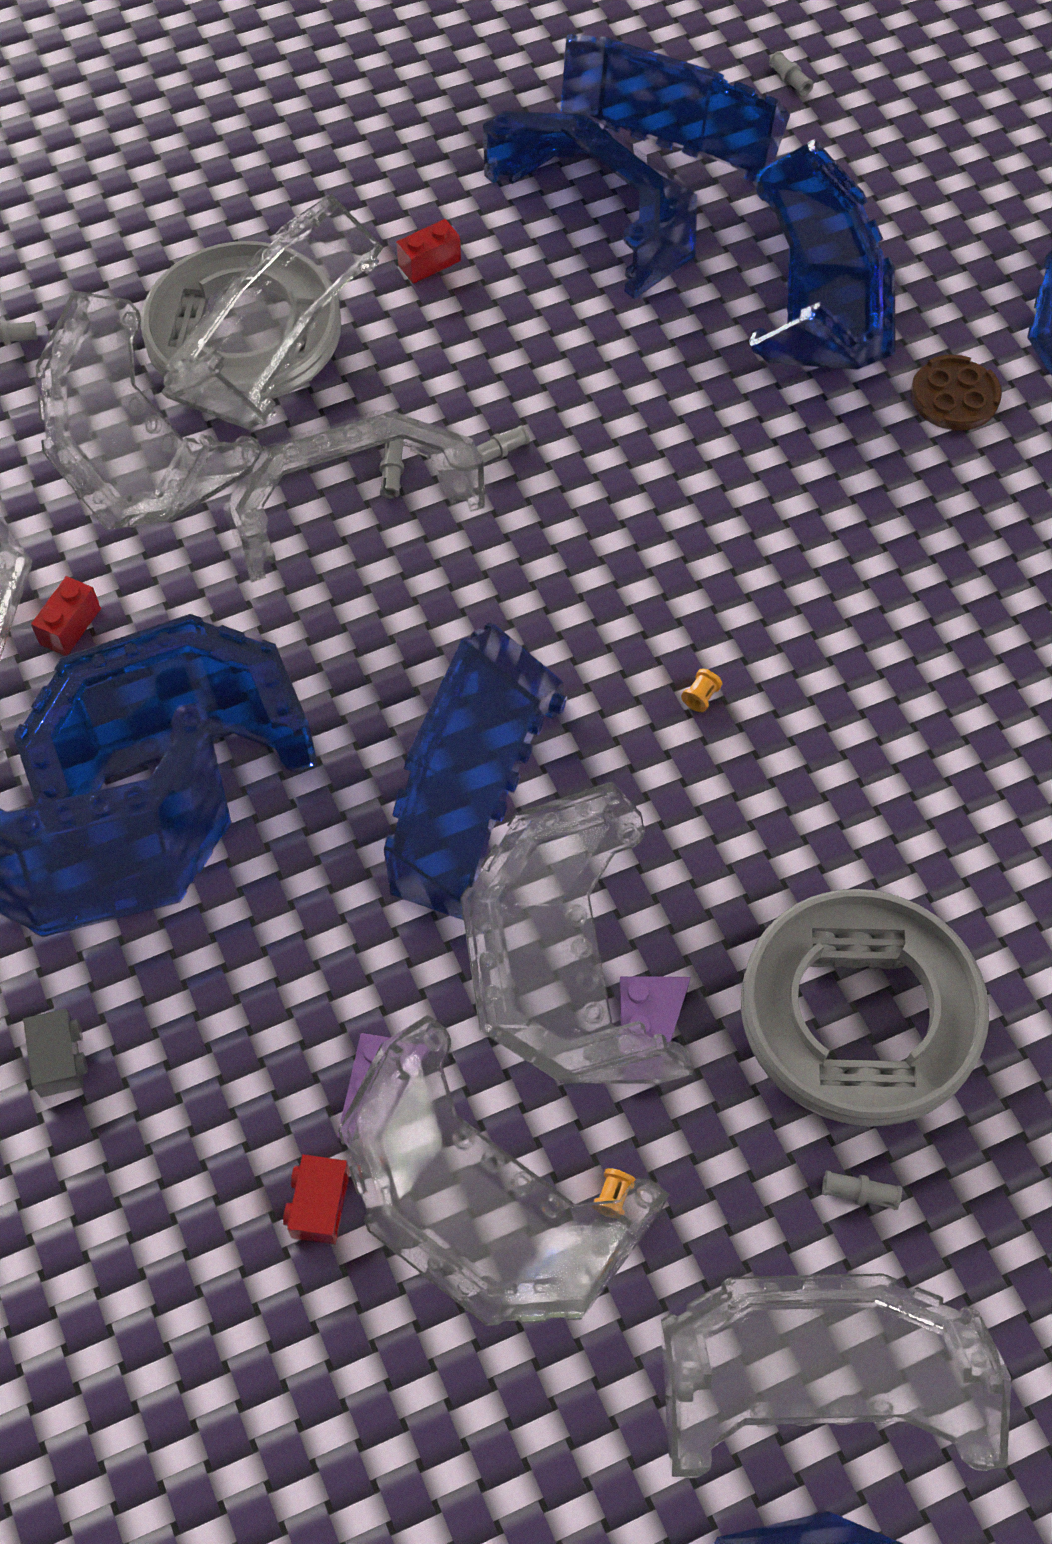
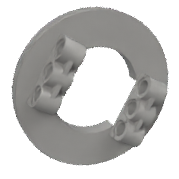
(182, 298)
(856, 932)

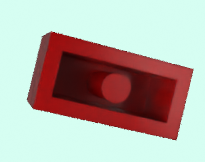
(429, 251)
(66, 616)
(317, 1199)

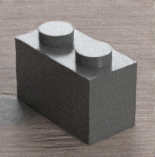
(54, 1052)

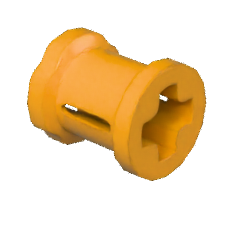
(701, 690)
(615, 1185)

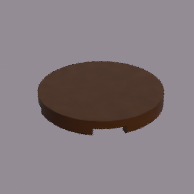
(955, 393)

